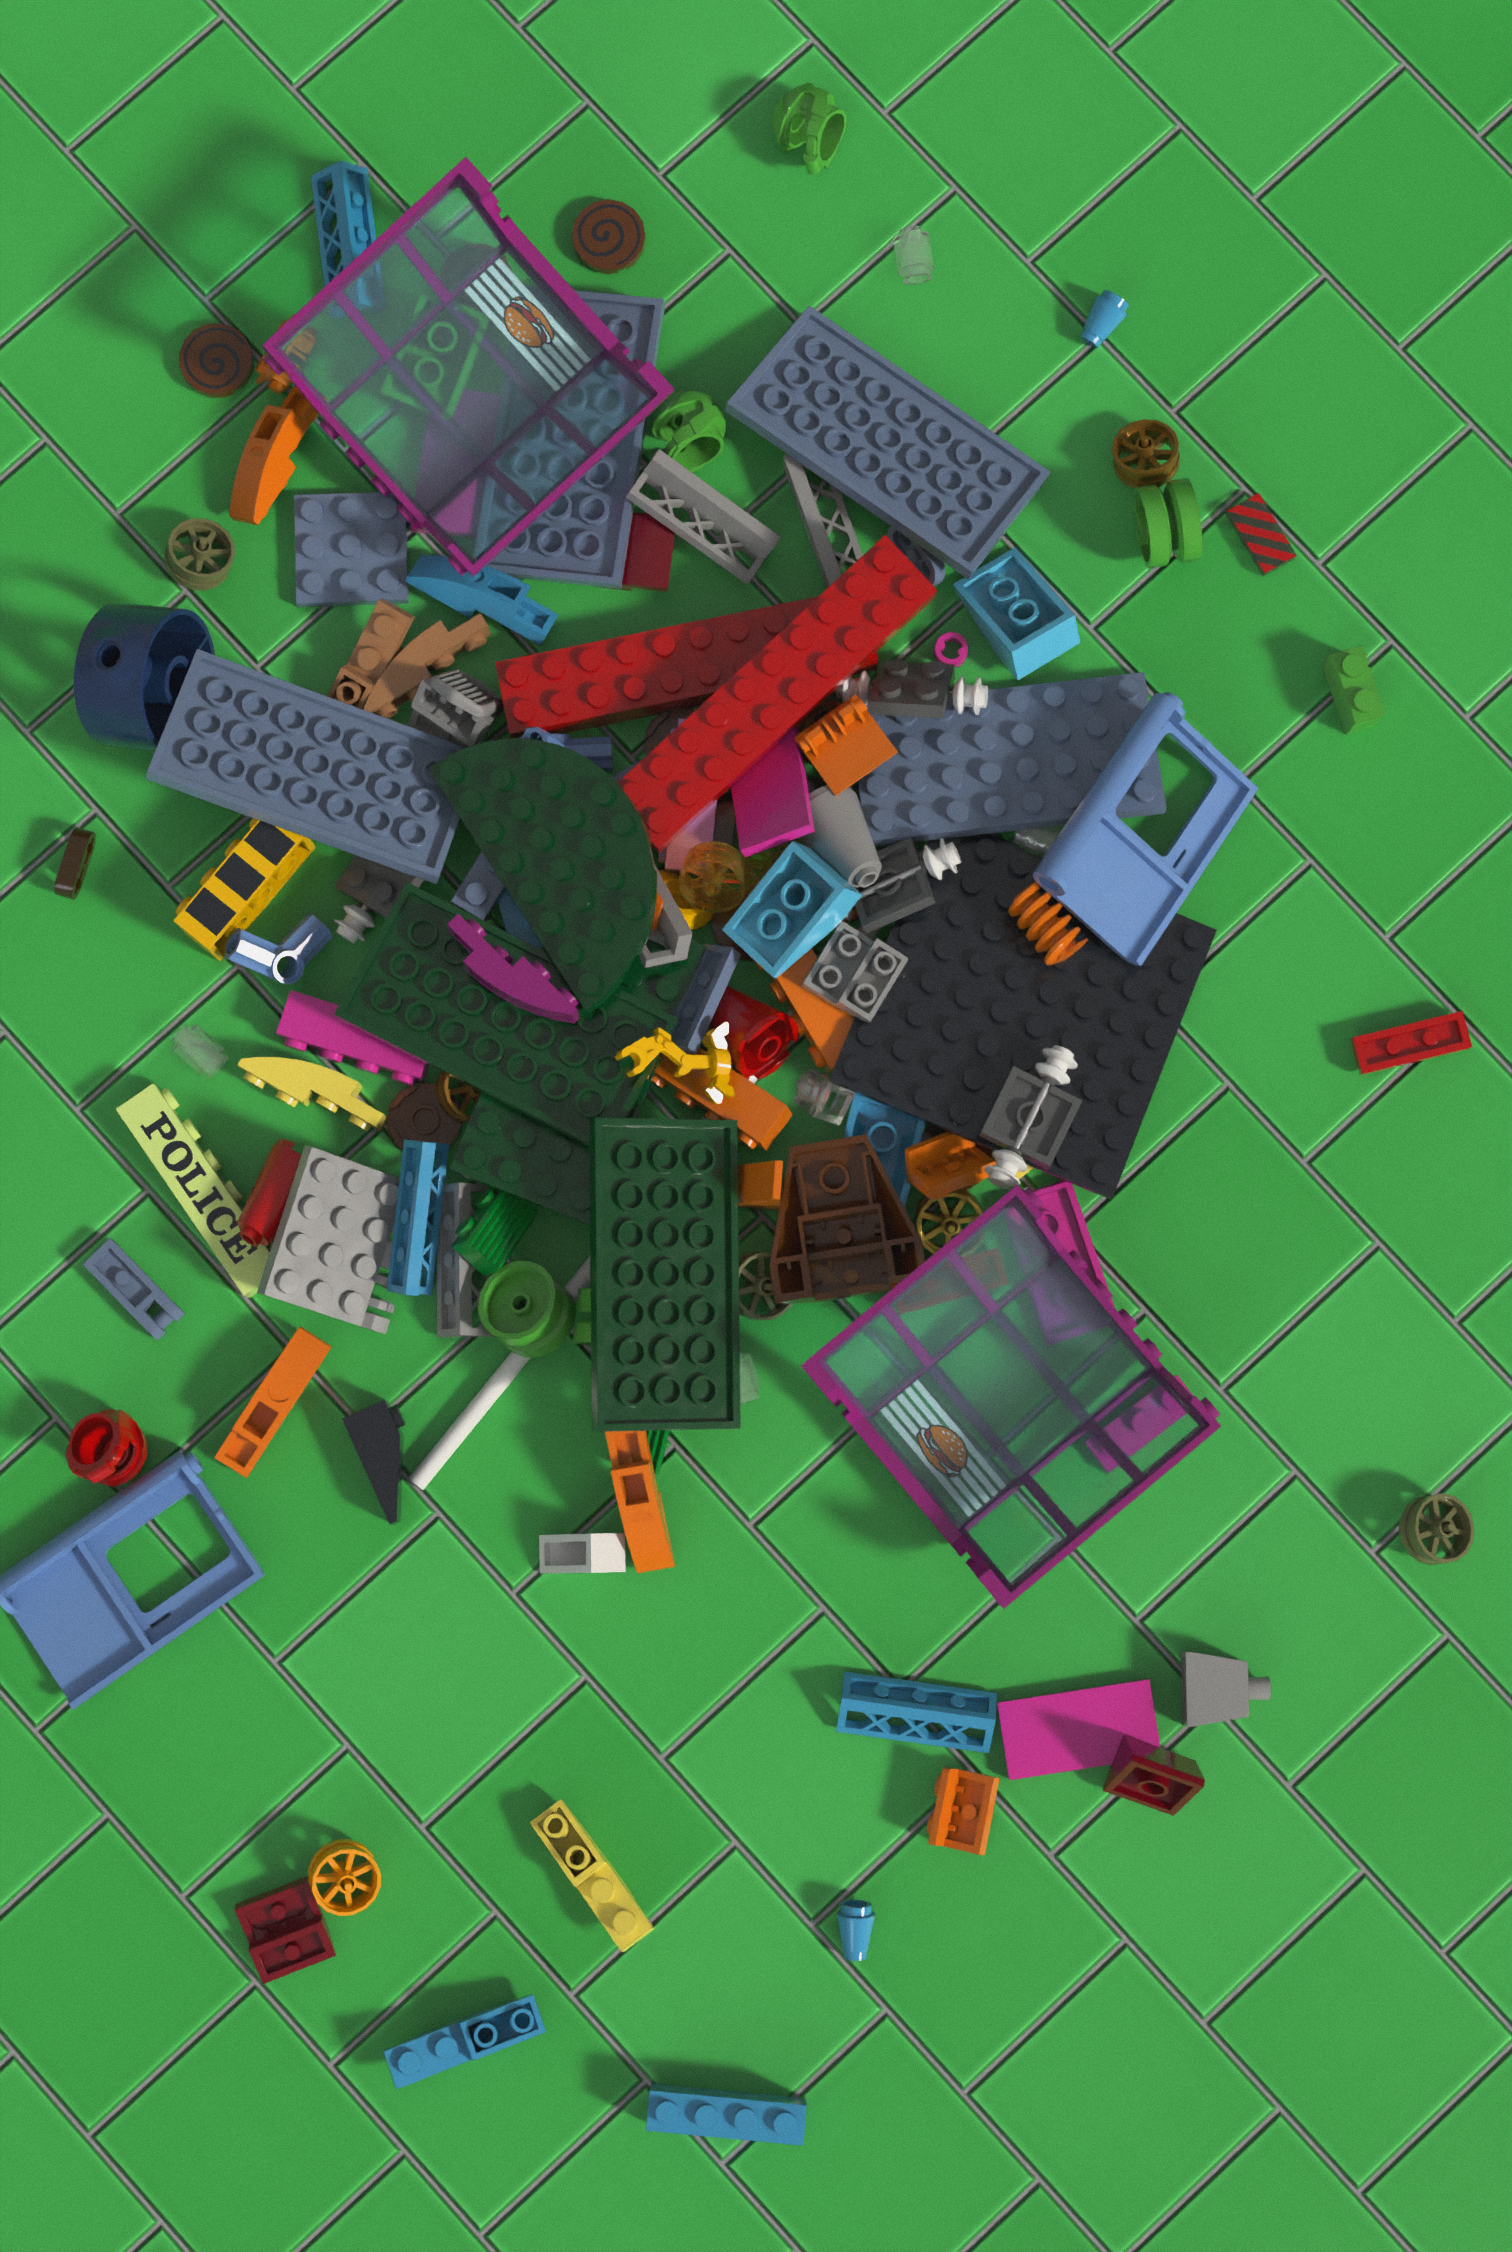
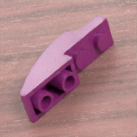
(521, 984)

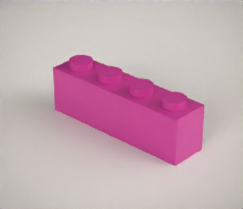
(313, 1025)

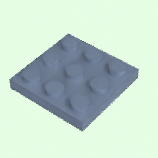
(350, 550)

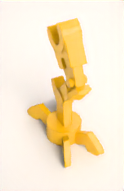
(715, 1061)

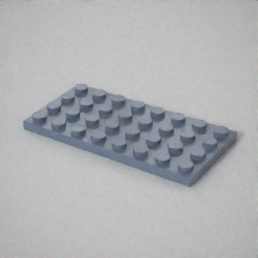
(887, 441)
(589, 526)
(308, 765)
(1010, 765)

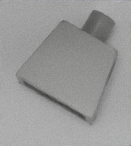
(1217, 1689)

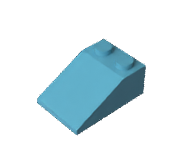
(1018, 613)
(791, 909)

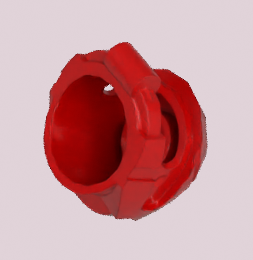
(107, 1448)

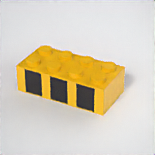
(242, 885)

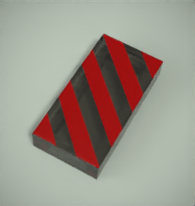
(1261, 534)

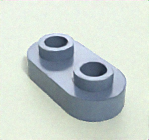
(924, 561)

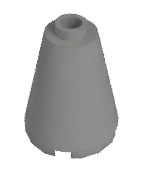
(843, 836)

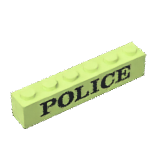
(195, 1182)

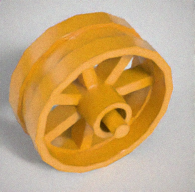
(344, 1877)

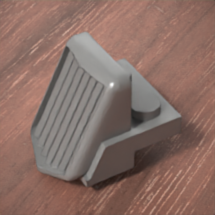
(455, 708)

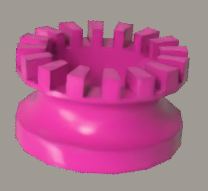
(940, 647)

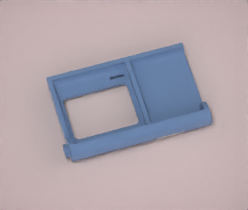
(1112, 874)
(80, 1607)

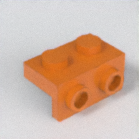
(945, 1165)
(962, 1810)

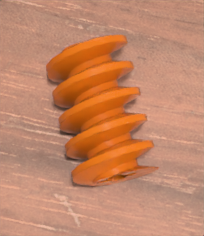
(1045, 924)

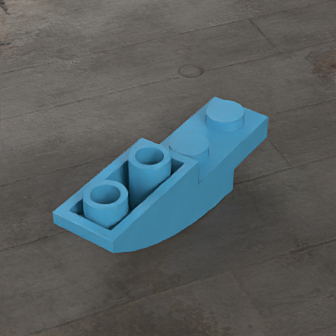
(489, 592)
(464, 2040)

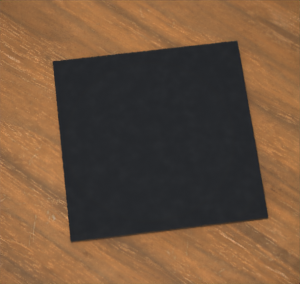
(987, 1002)

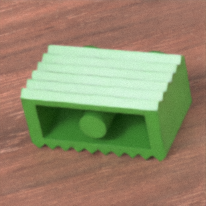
(1353, 689)

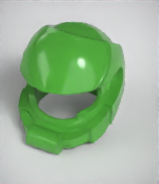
(811, 118)
(691, 422)

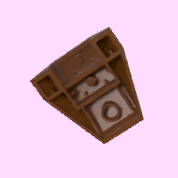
(840, 1226)

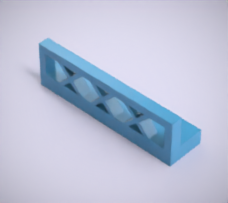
(354, 212)
(412, 1216)
(918, 1705)

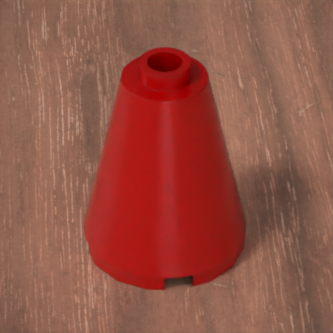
(756, 1033)
(269, 1195)

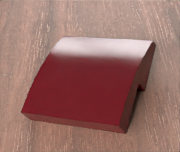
(648, 555)
(285, 1930)

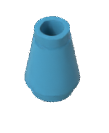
(1103, 318)
(855, 1928)

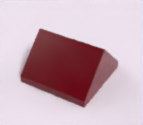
(1153, 1776)

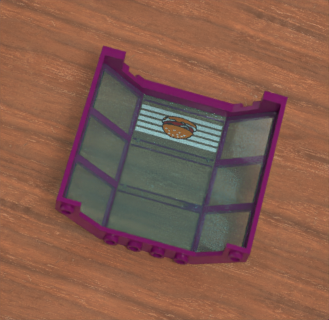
(464, 371)
(1010, 1396)

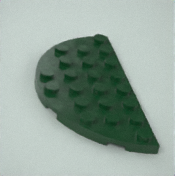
(564, 851)

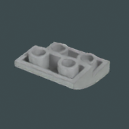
(854, 972)

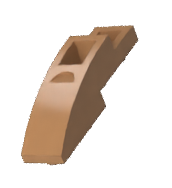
(428, 651)
(372, 654)

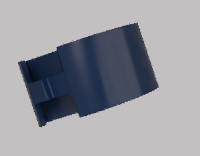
(133, 671)

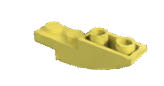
(302, 1080)
(592, 1875)

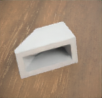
(582, 1553)

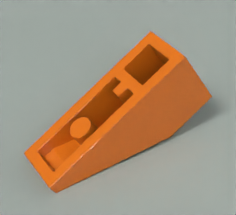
(760, 1185)

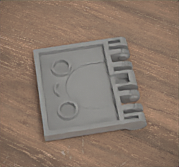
(334, 1240)

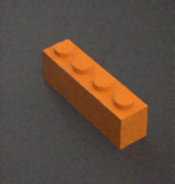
(817, 1019)
(757, 1112)

